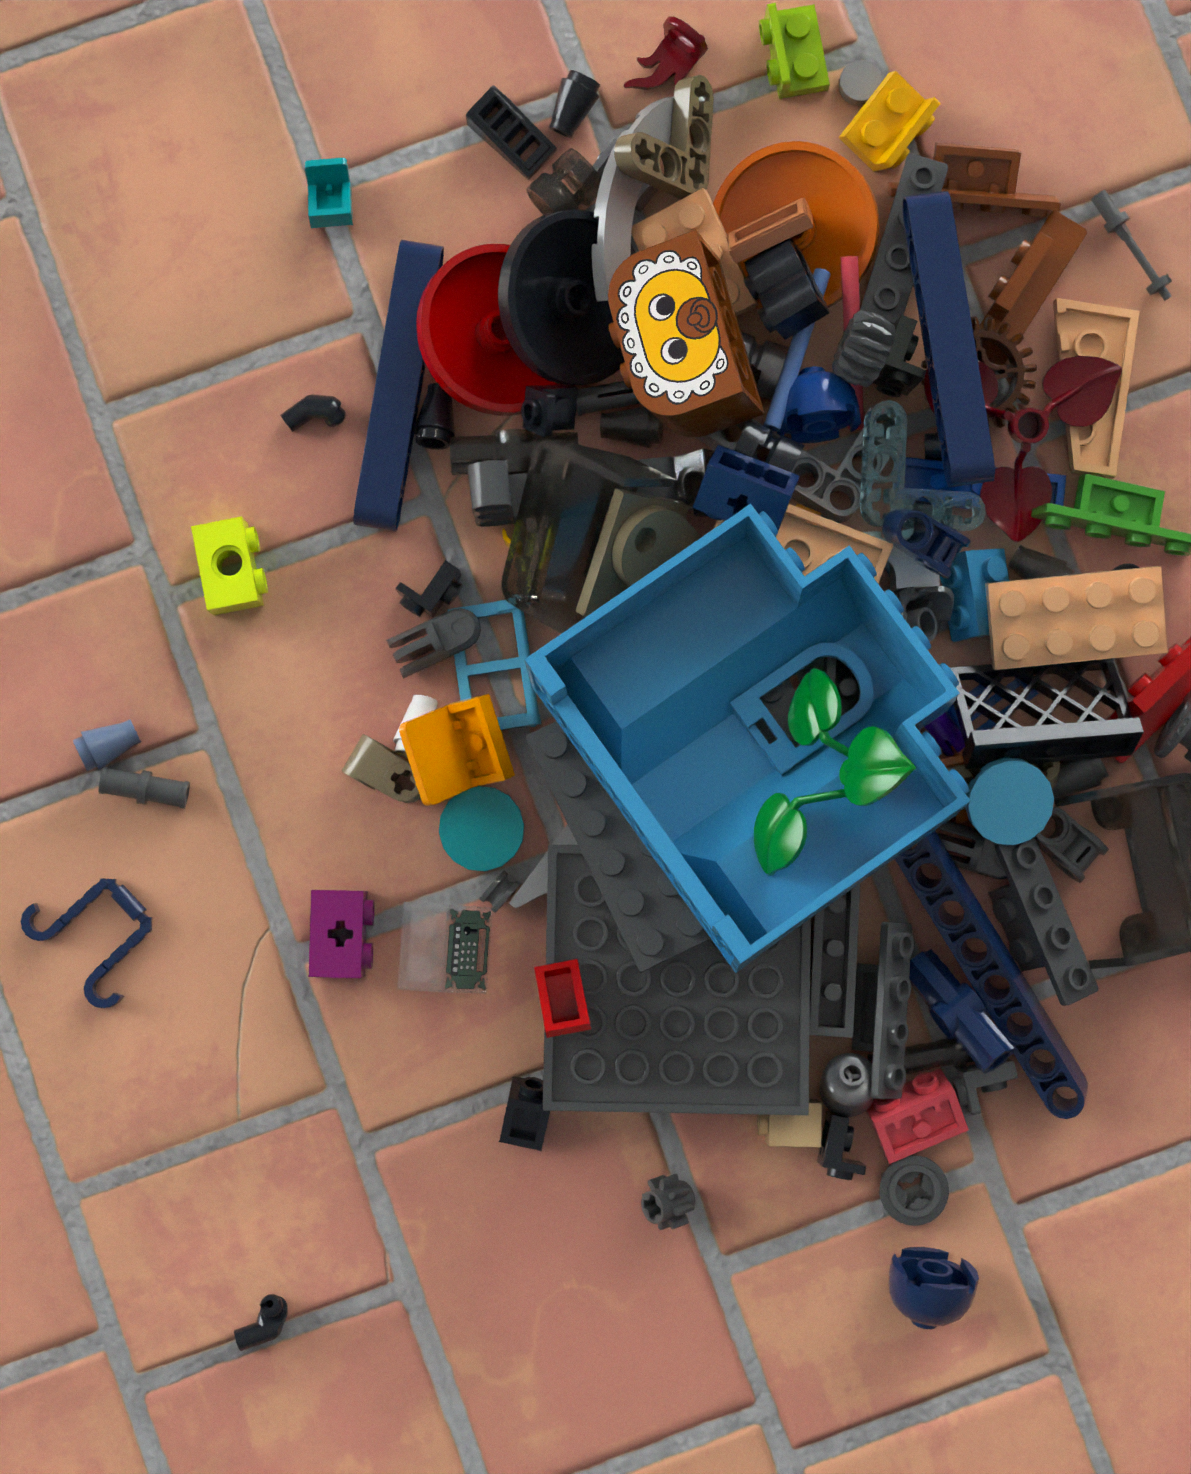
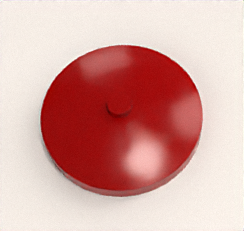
(465, 337)

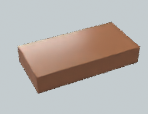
(770, 230)

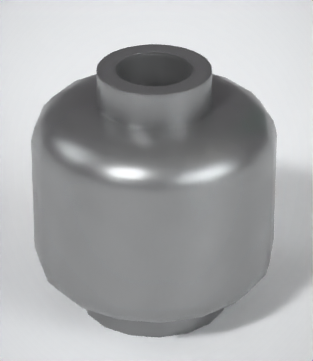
(847, 1085)

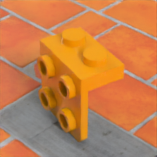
(456, 749)

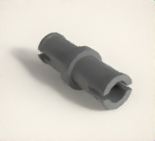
(144, 787)

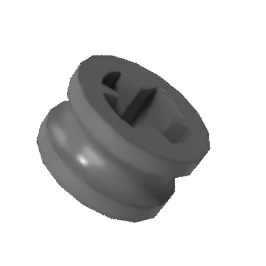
(499, 891)

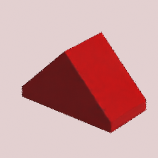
(562, 998)

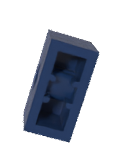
(733, 476)

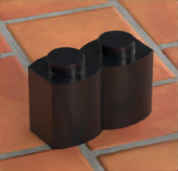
(785, 289)

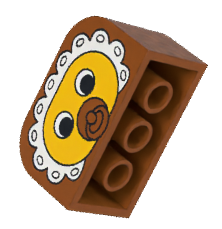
(682, 338)

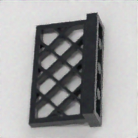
(1055, 739)

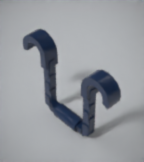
(126, 901)

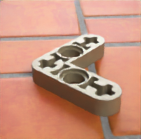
(684, 165)

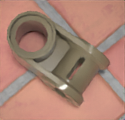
(379, 769)

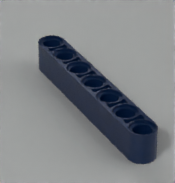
(948, 339)
(396, 392)

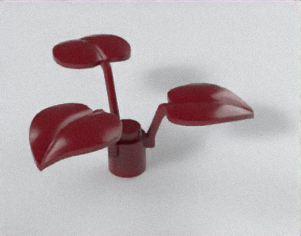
(1081, 394)

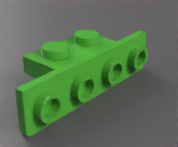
(1117, 509)

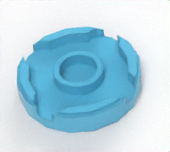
(1009, 801)

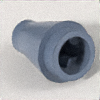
(104, 744)

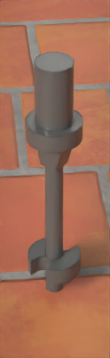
(1116, 222)

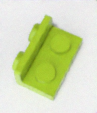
(795, 50)

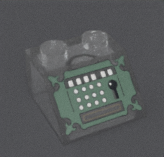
(445, 948)

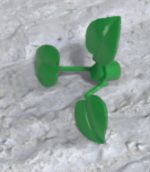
(869, 774)

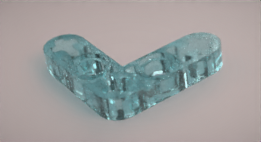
(898, 496)

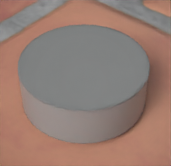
(859, 81)

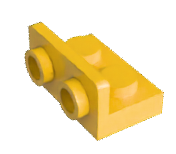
(889, 123)

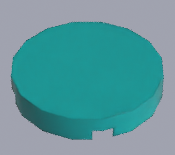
(481, 828)

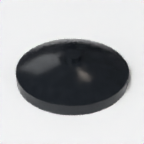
(552, 303)

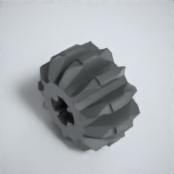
(863, 348)

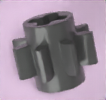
(668, 1202)

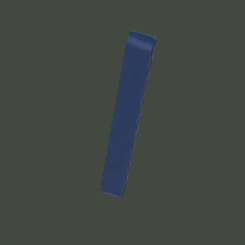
(995, 961)

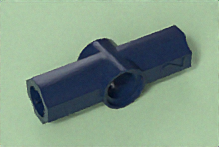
(958, 1012)

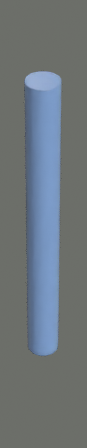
(792, 363)

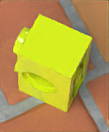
(213, 545)

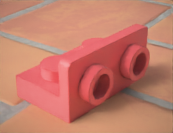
(918, 1119)

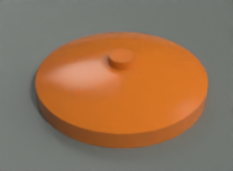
(835, 190)

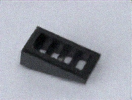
(508, 110)

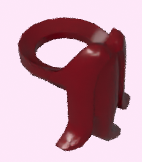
(675, 53)

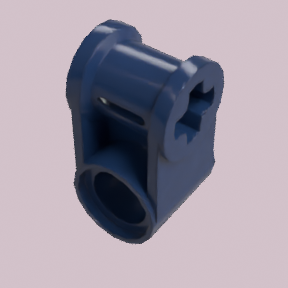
(931, 544)

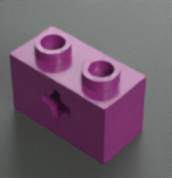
(325, 953)

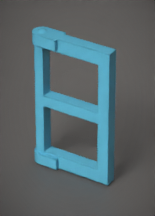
(464, 671)

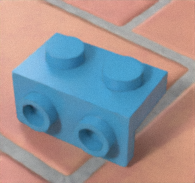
(967, 583)

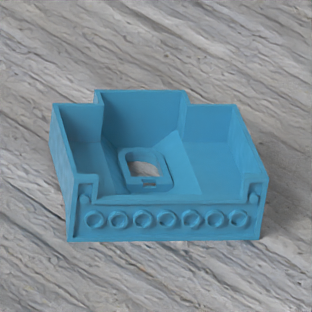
(666, 711)

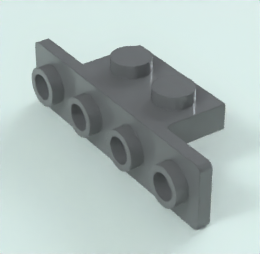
(891, 274)
(1039, 923)
(882, 1009)

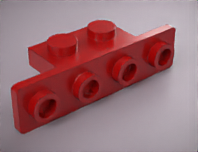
(1160, 694)

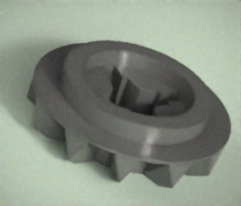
(919, 1209)

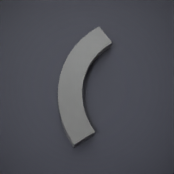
(618, 199)

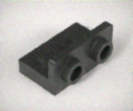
(897, 375)

